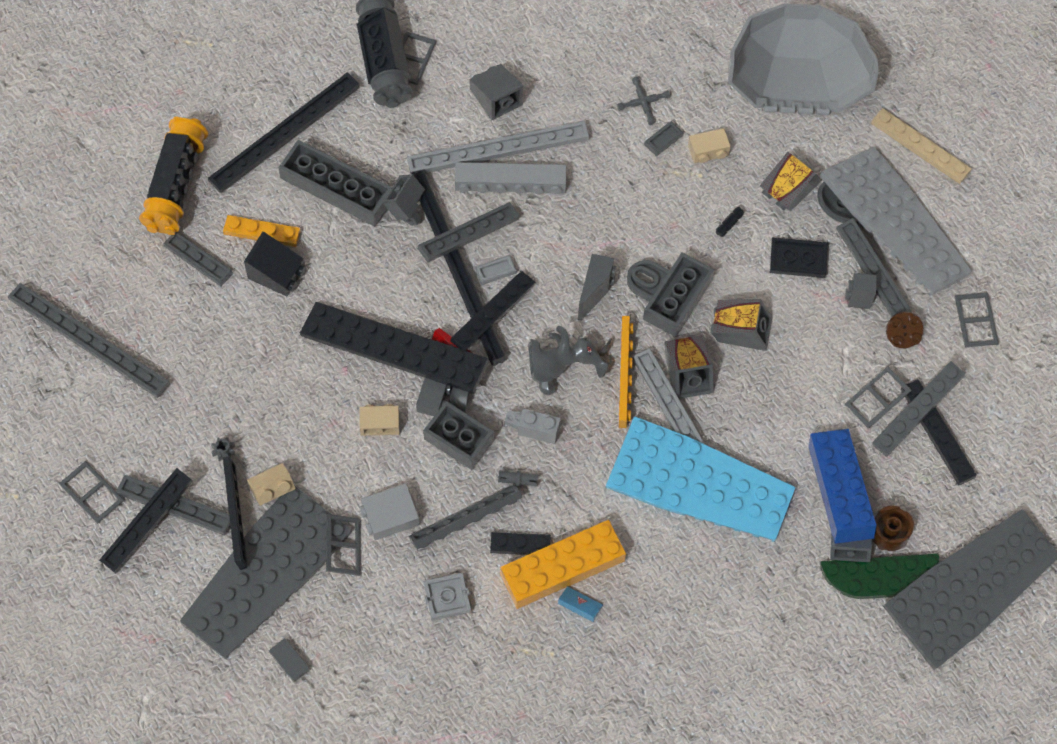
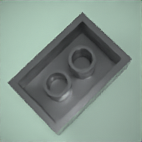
(458, 435)

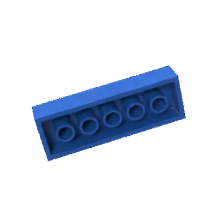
(842, 486)

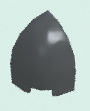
(459, 399)

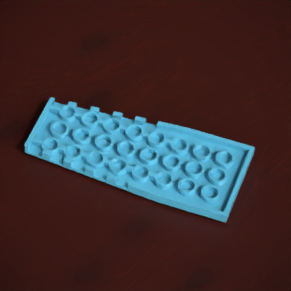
(698, 481)

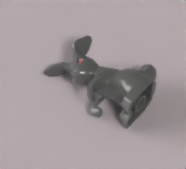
(552, 362)

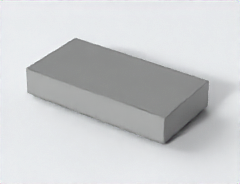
(495, 270)

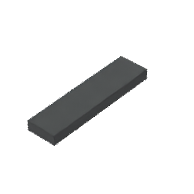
(198, 258)

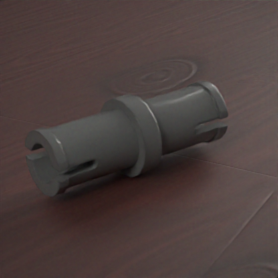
(518, 478)

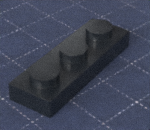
(517, 543)

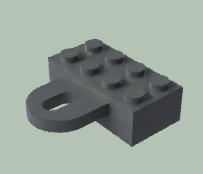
(673, 291)

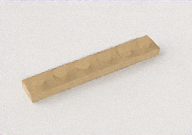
(921, 146)

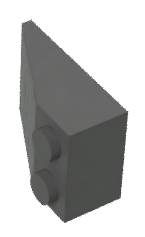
(597, 283)

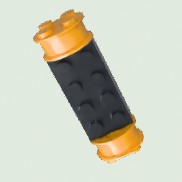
(172, 175)

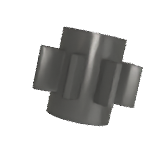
(222, 443)

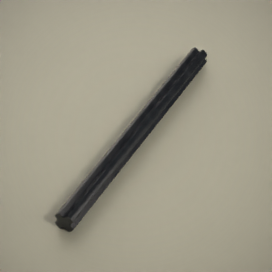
(458, 269)

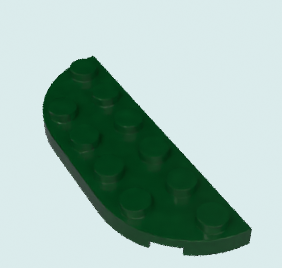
(879, 577)

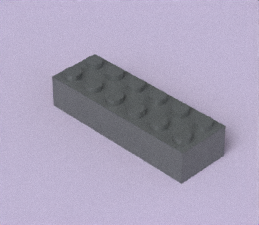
(335, 182)

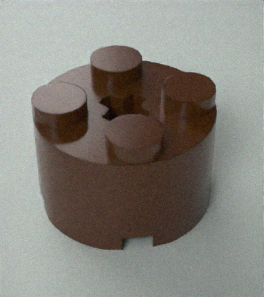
(900, 531)

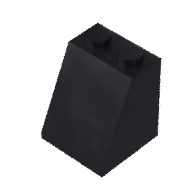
(274, 265)

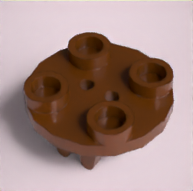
(913, 330)

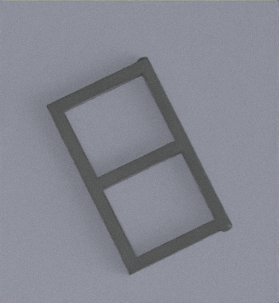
(416, 59)
(962, 320)
(887, 407)
(81, 501)
(329, 543)

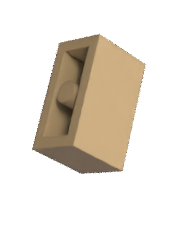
(709, 146)
(379, 420)
(271, 484)

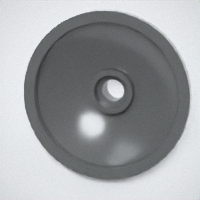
(832, 205)

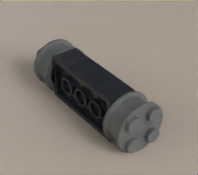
(383, 52)

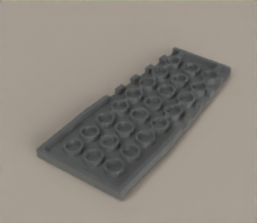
(281, 557)
(971, 588)

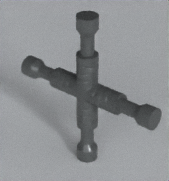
(643, 100)

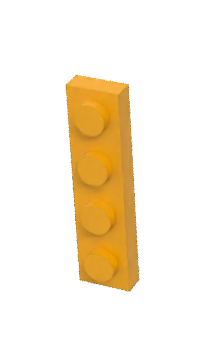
(252, 230)

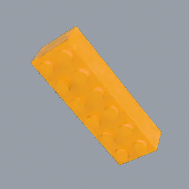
(562, 564)

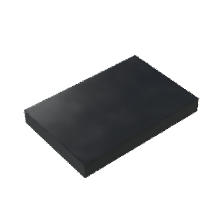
(798, 257)

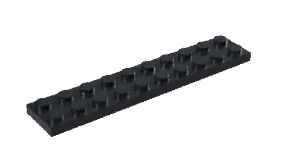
(394, 347)

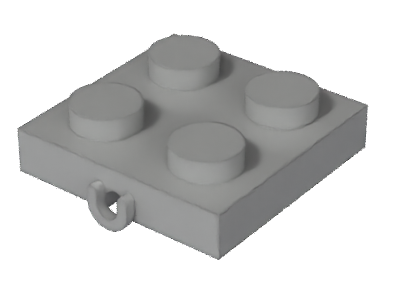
(447, 596)

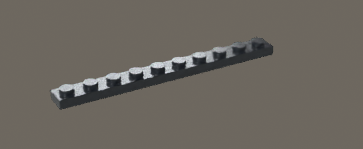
(283, 132)

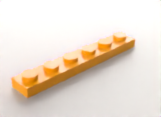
(625, 379)

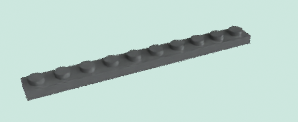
(89, 340)

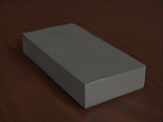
(663, 138)
(289, 660)

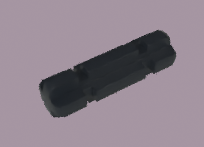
(729, 221)

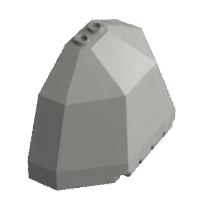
(802, 61)

